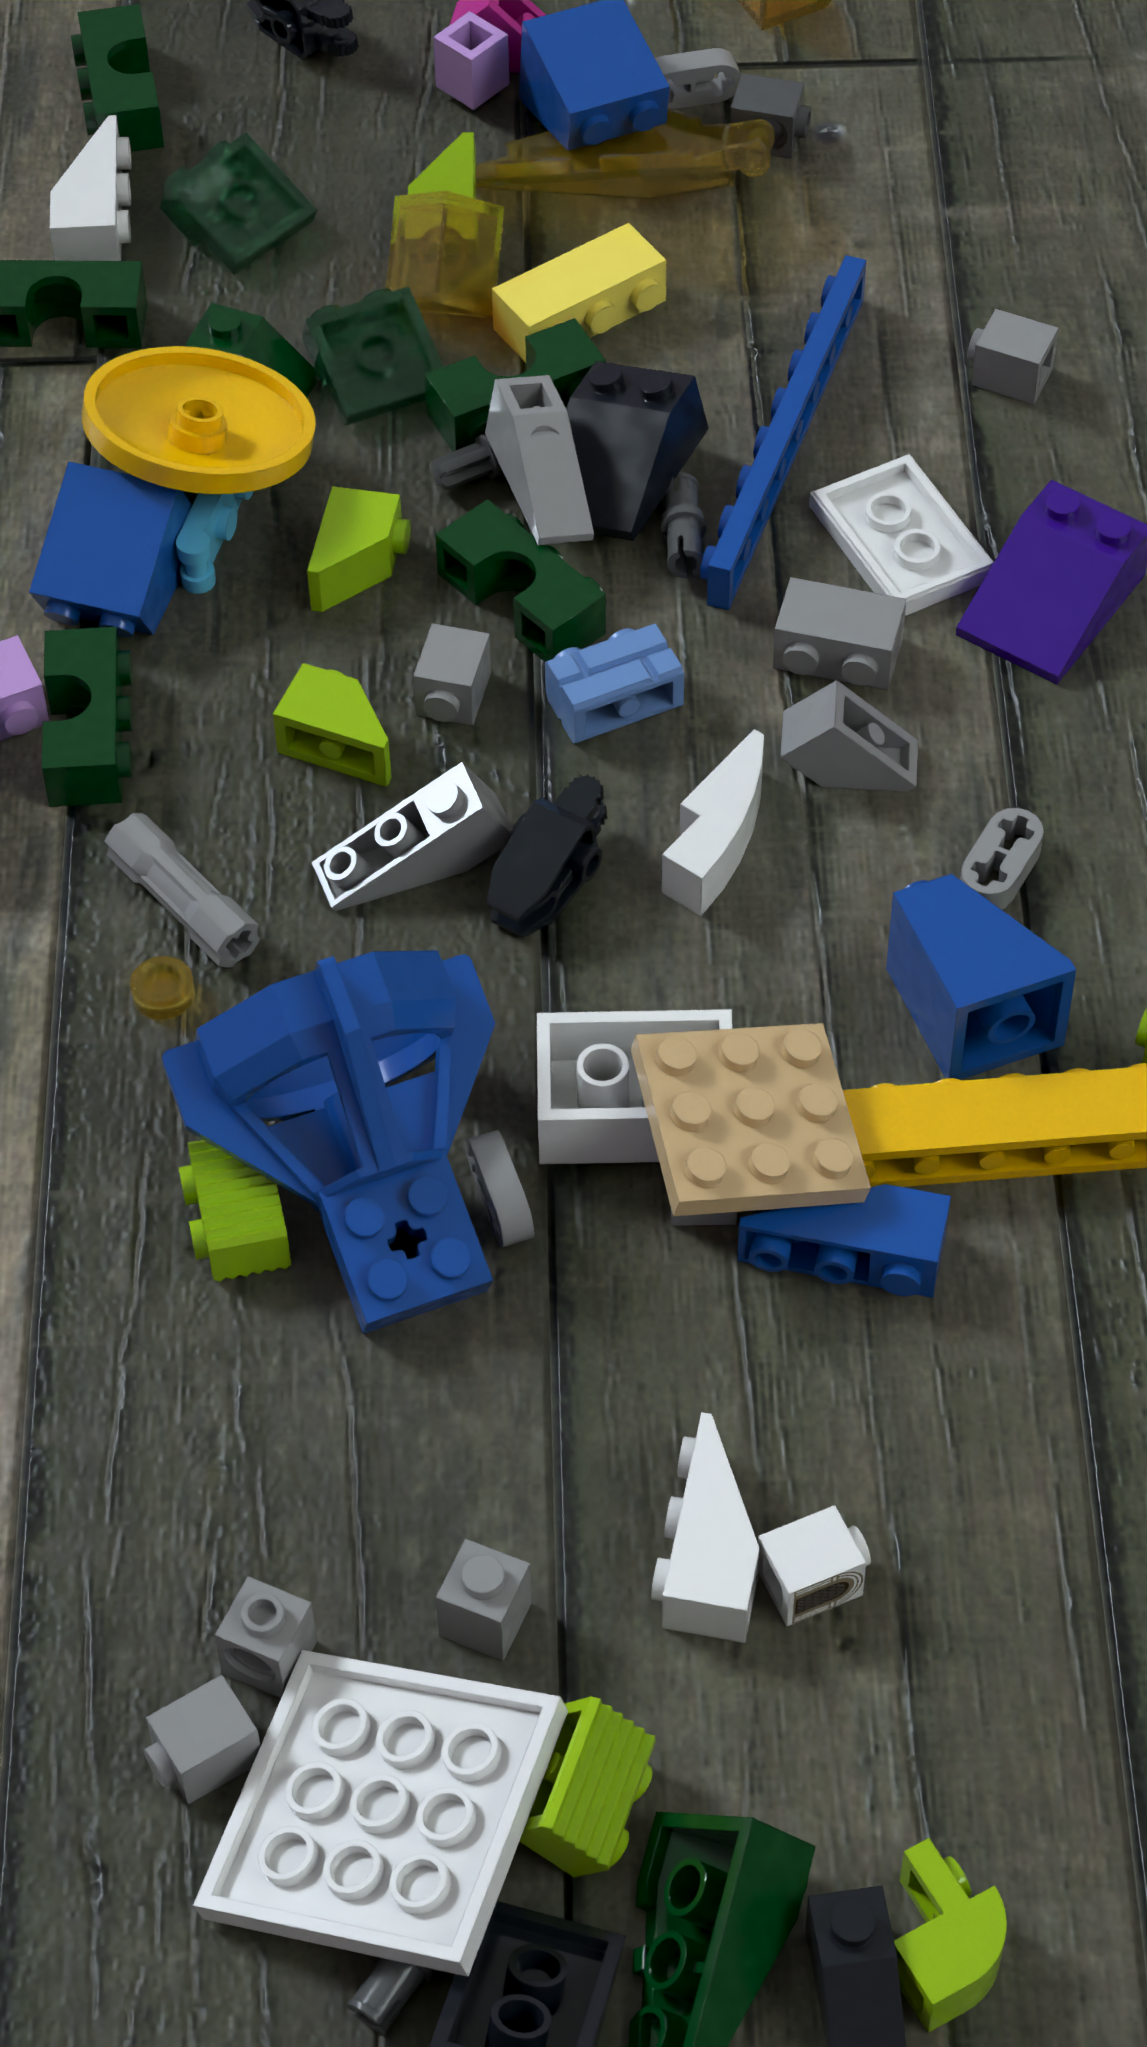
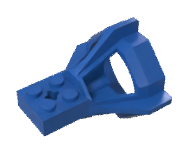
(349, 1145)

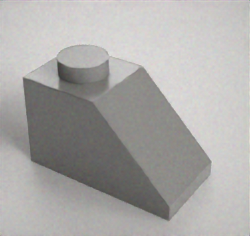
(847, 743)

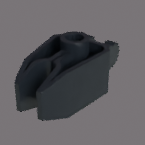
(306, 25)
(548, 858)

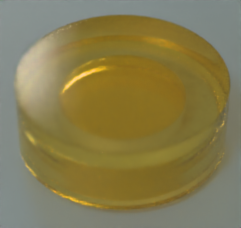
(162, 987)

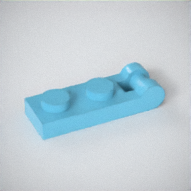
(201, 536)

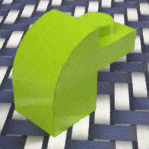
(960, 1947)

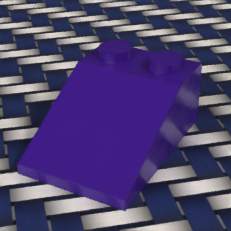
(1056, 582)

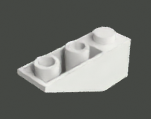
(89, 200)
(715, 1554)

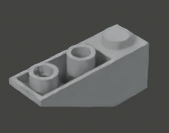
(539, 458)
(417, 842)

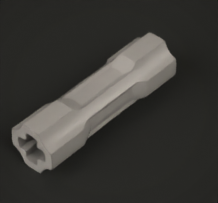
(210, 917)

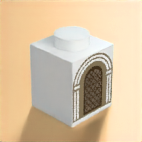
(813, 1564)

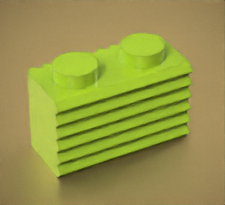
(239, 1213)
(589, 1789)

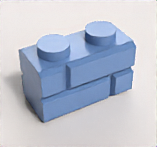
(614, 682)

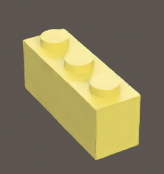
(594, 283)

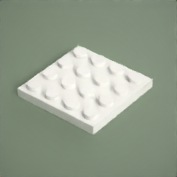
(383, 1811)

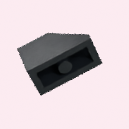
(855, 1968)

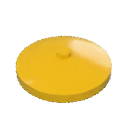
(198, 420)

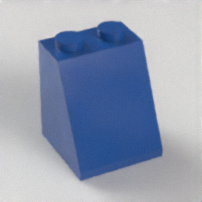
(591, 74)
(110, 551)
(975, 978)

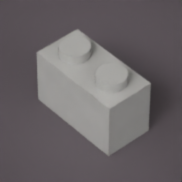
(839, 633)

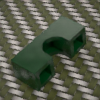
(117, 75)
(100, 294)
(462, 392)
(496, 554)
(86, 753)

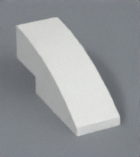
(715, 828)

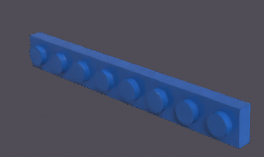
(779, 443)

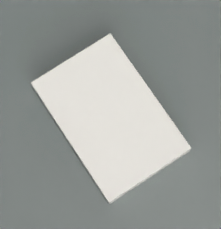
(901, 534)

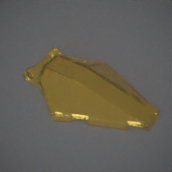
(642, 164)

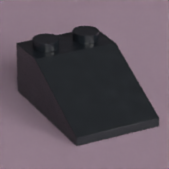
(630, 440)
(532, 1984)

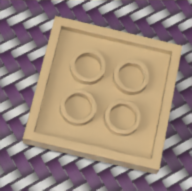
(749, 1119)

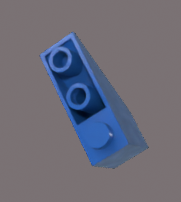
(880, 1243)

